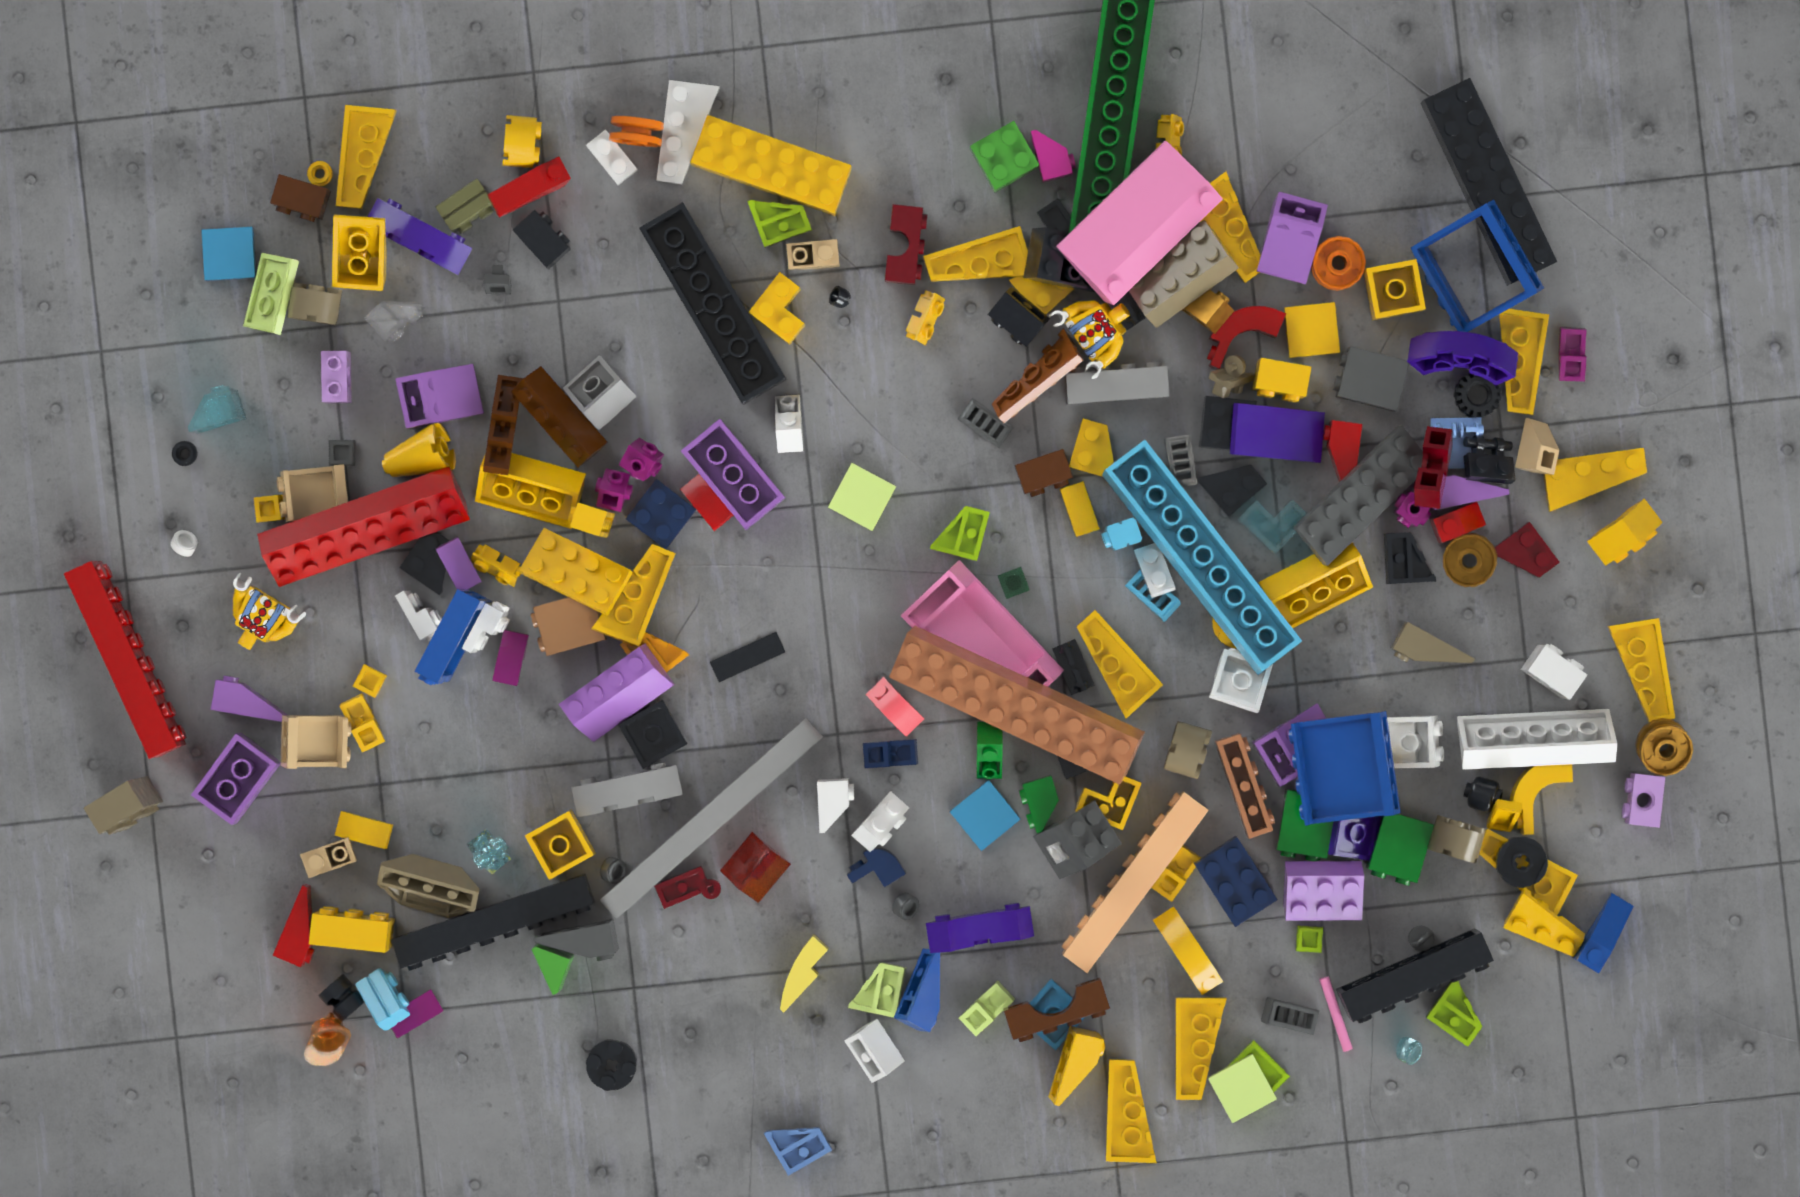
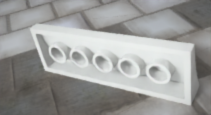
(1536, 739)

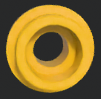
(314, 167)

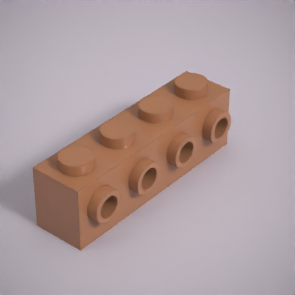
(1243, 785)

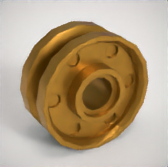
(1476, 545)
(1673, 758)

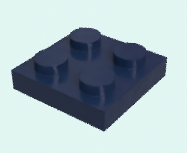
(661, 514)

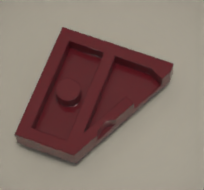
(1527, 551)

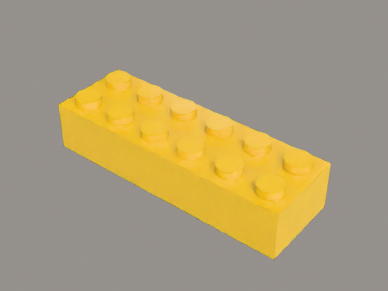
(771, 165)

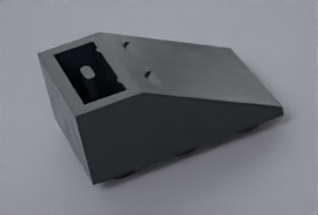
(1048, 264)

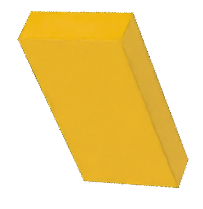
(1504, 815)

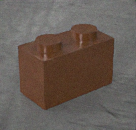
(300, 197)
(1044, 472)

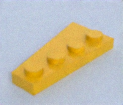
(361, 148)
(1233, 230)
(983, 258)
(1590, 474)
(638, 599)
(1121, 668)
(1550, 889)
(1195, 1038)

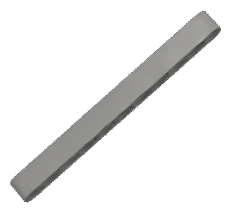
(711, 818)

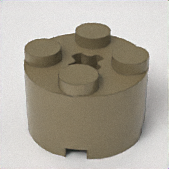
(314, 303)
(1187, 749)
(1456, 839)

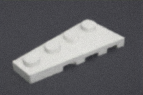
(683, 122)

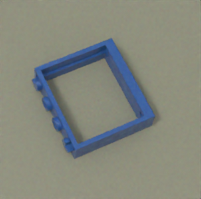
(1510, 248)
(446, 645)

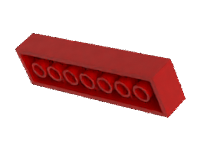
(363, 526)
(125, 658)

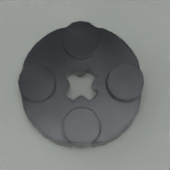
(1535, 857)
(625, 1068)

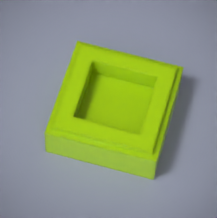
(1309, 939)

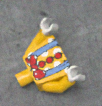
(1096, 330)
(261, 614)

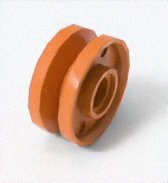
(636, 131)
(1353, 260)

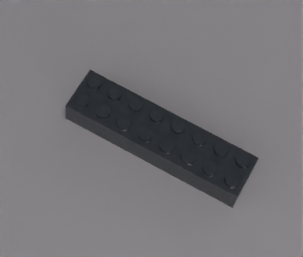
(1485, 172)
(712, 303)

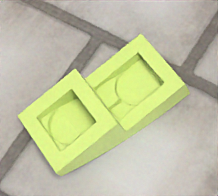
(986, 1008)

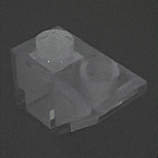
(392, 316)

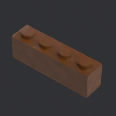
(559, 416)

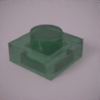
(1013, 582)

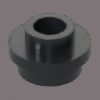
(176, 453)

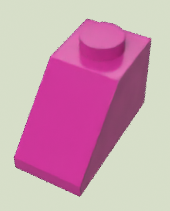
(1052, 158)

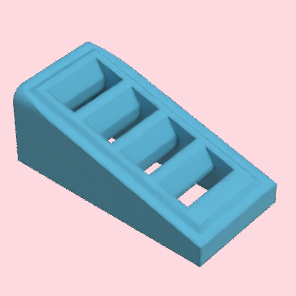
(1167, 611)

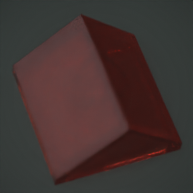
(755, 867)

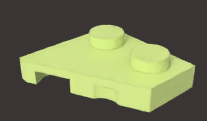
(881, 991)

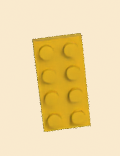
(575, 571)

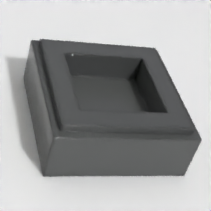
(342, 452)

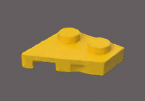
(1092, 448)

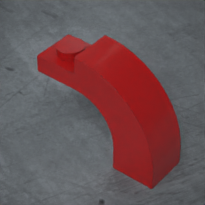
(1252, 318)

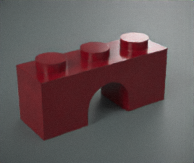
(905, 267)
(1434, 467)

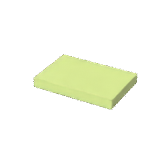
(271, 293)

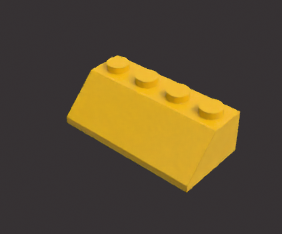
(532, 489)
(1313, 588)

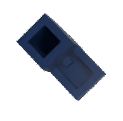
(882, 862)

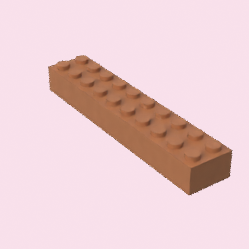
(1016, 704)

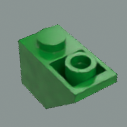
(989, 751)
(1041, 799)

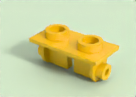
(1171, 129)
(922, 328)
(486, 561)

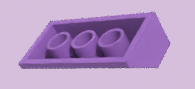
(617, 693)

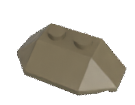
(429, 885)

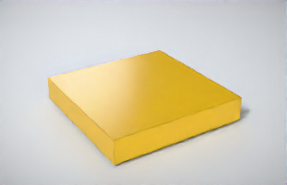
(1311, 330)

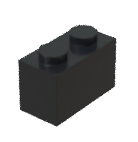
(542, 239)
(1018, 317)

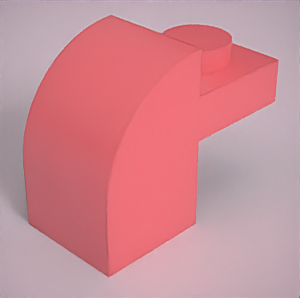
(894, 706)

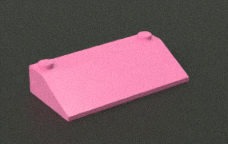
(1139, 223)
(972, 618)

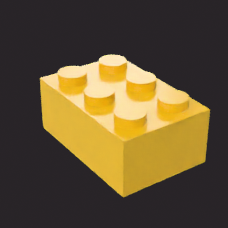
(352, 929)

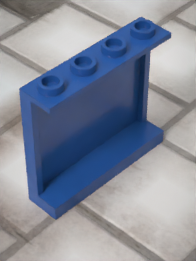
(1344, 768)

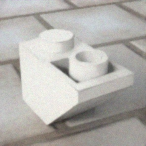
(788, 423)

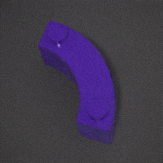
(415, 234)
(1468, 350)
(973, 929)

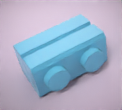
(1121, 534)
(383, 999)

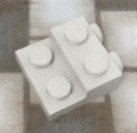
(423, 621)
(490, 621)
(1238, 683)
(1416, 741)

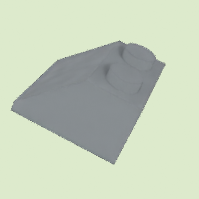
(599, 392)

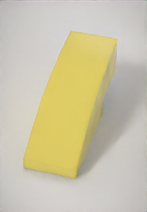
(802, 971)

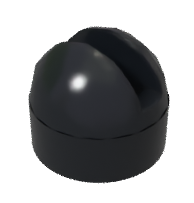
(839, 297)

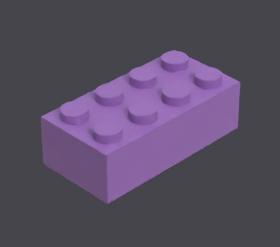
(733, 474)

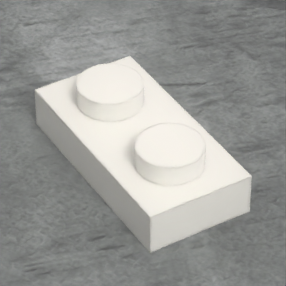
(611, 157)
(1154, 570)

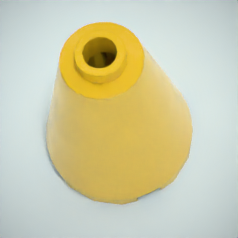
(421, 453)

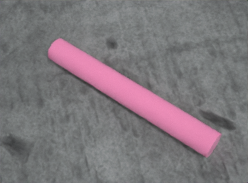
(1335, 1013)

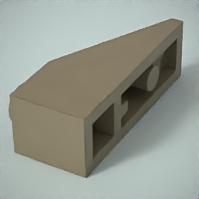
(1421, 646)

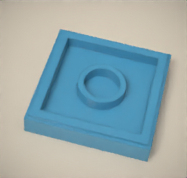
(228, 253)
(985, 815)
(1052, 1000)

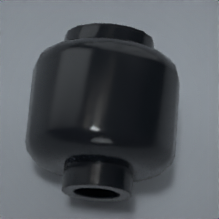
(1482, 793)

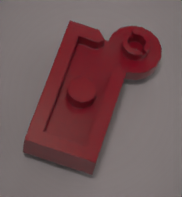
(687, 886)

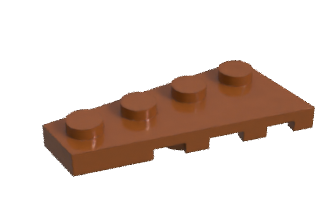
(1037, 378)

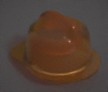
(326, 1041)

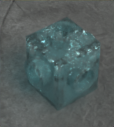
(492, 855)

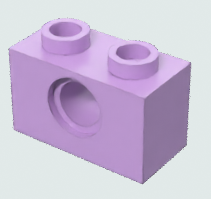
(336, 376)
(1650, 813)

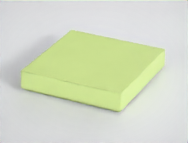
(862, 496)
(1242, 1088)

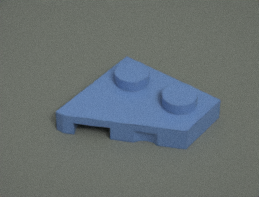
(797, 1146)

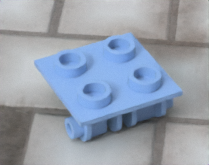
(1460, 429)

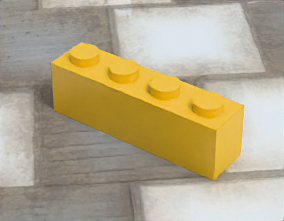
(591, 519)

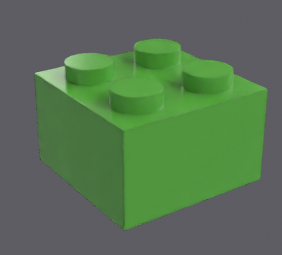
(1004, 156)

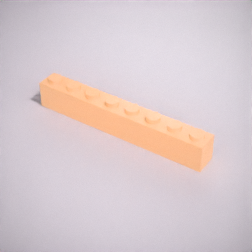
(1134, 882)

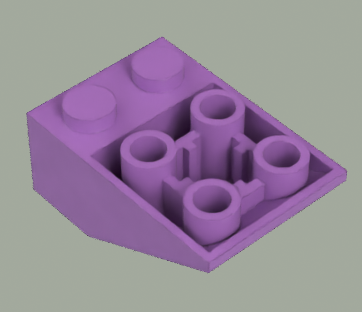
(1291, 237)
(439, 396)
(1278, 751)

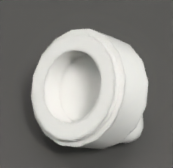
(184, 543)

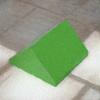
(553, 964)

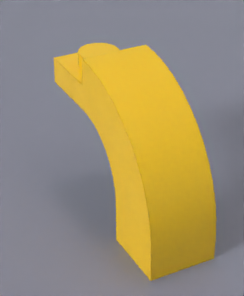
(1528, 786)
(1187, 950)

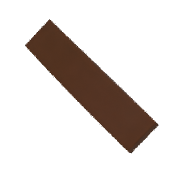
(502, 426)

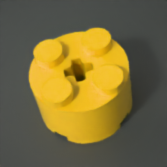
(520, 141)

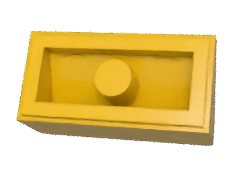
(1079, 509)

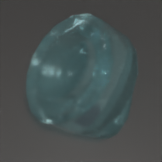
(1409, 1050)

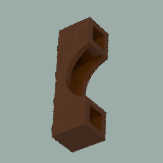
(1087, 1000)

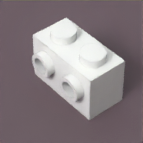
(880, 821)
(875, 1049)

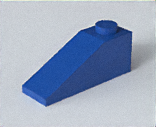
(1604, 933)
(922, 995)

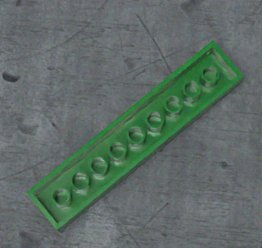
(1112, 103)

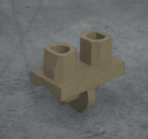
(1230, 377)

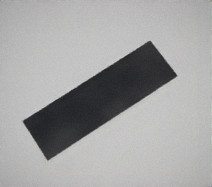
(747, 657)

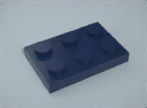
(1235, 881)

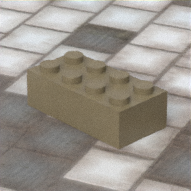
(1183, 274)
(124, 806)

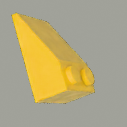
(359, 252)

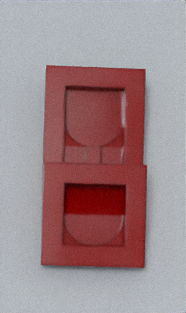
(706, 502)

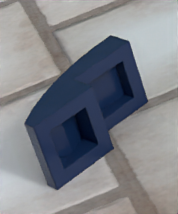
(890, 753)

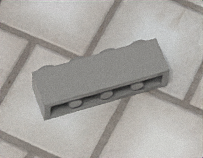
(1117, 385)

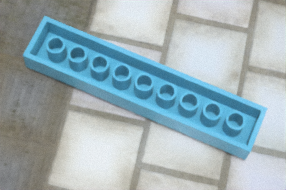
(1201, 557)

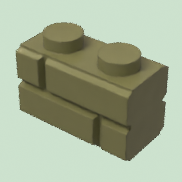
(465, 207)

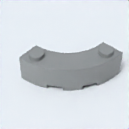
(626, 791)

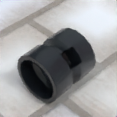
(342, 997)

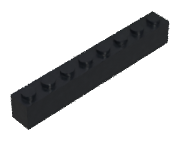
(492, 921)

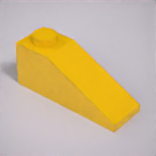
(1077, 1059)

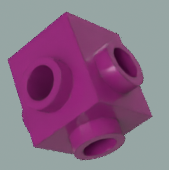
(642, 459)
(613, 489)
(1403, 512)

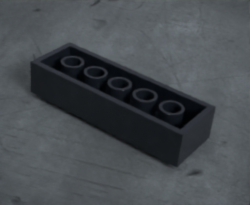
(1414, 975)

